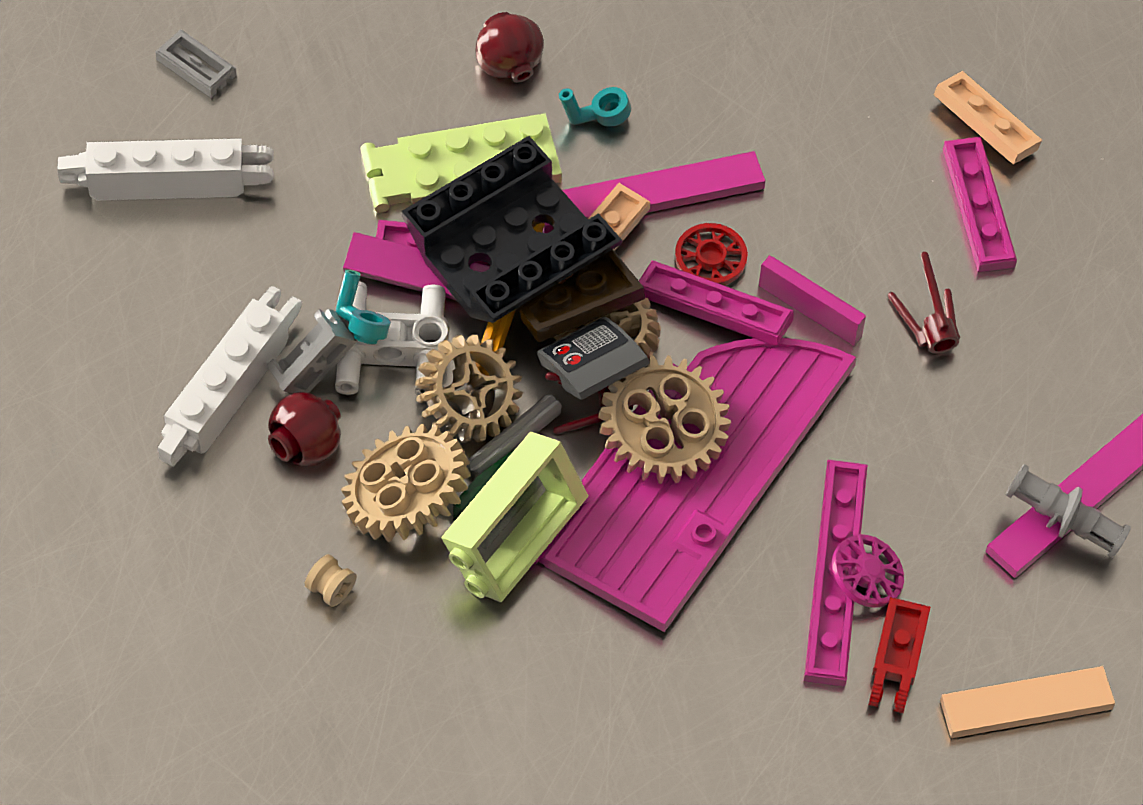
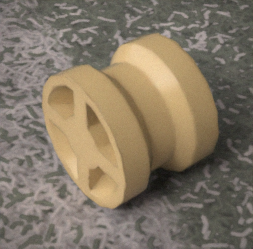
(330, 580)

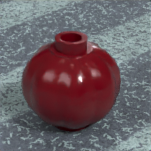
(509, 46)
(305, 426)

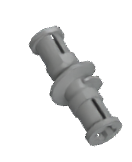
(1068, 510)

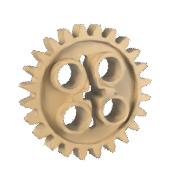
(697, 406)
(405, 482)

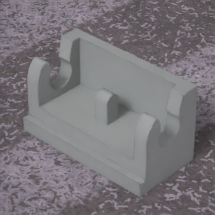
(314, 354)

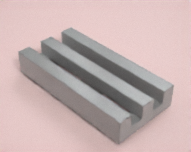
(191, 67)

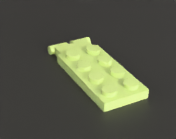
(434, 159)

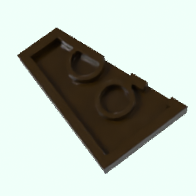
(586, 296)

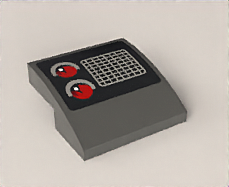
(593, 357)

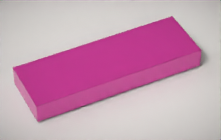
(812, 300)

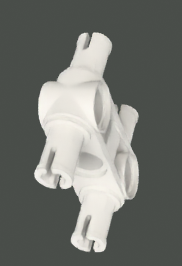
(404, 342)

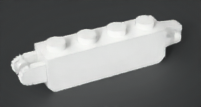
(167, 169)
(227, 377)

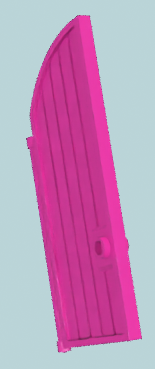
(656, 541)

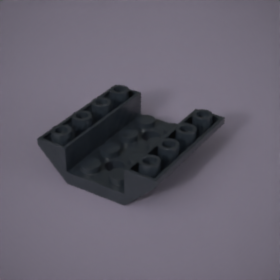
(492, 220)

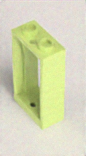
(563, 497)

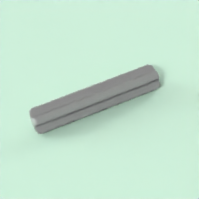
(532, 420)

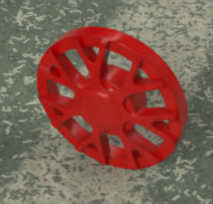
(712, 253)

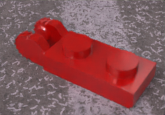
(899, 649)

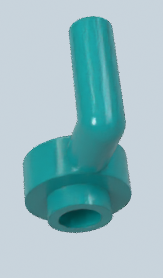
(608, 106)
(366, 325)

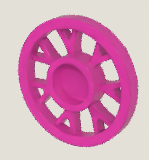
(867, 570)

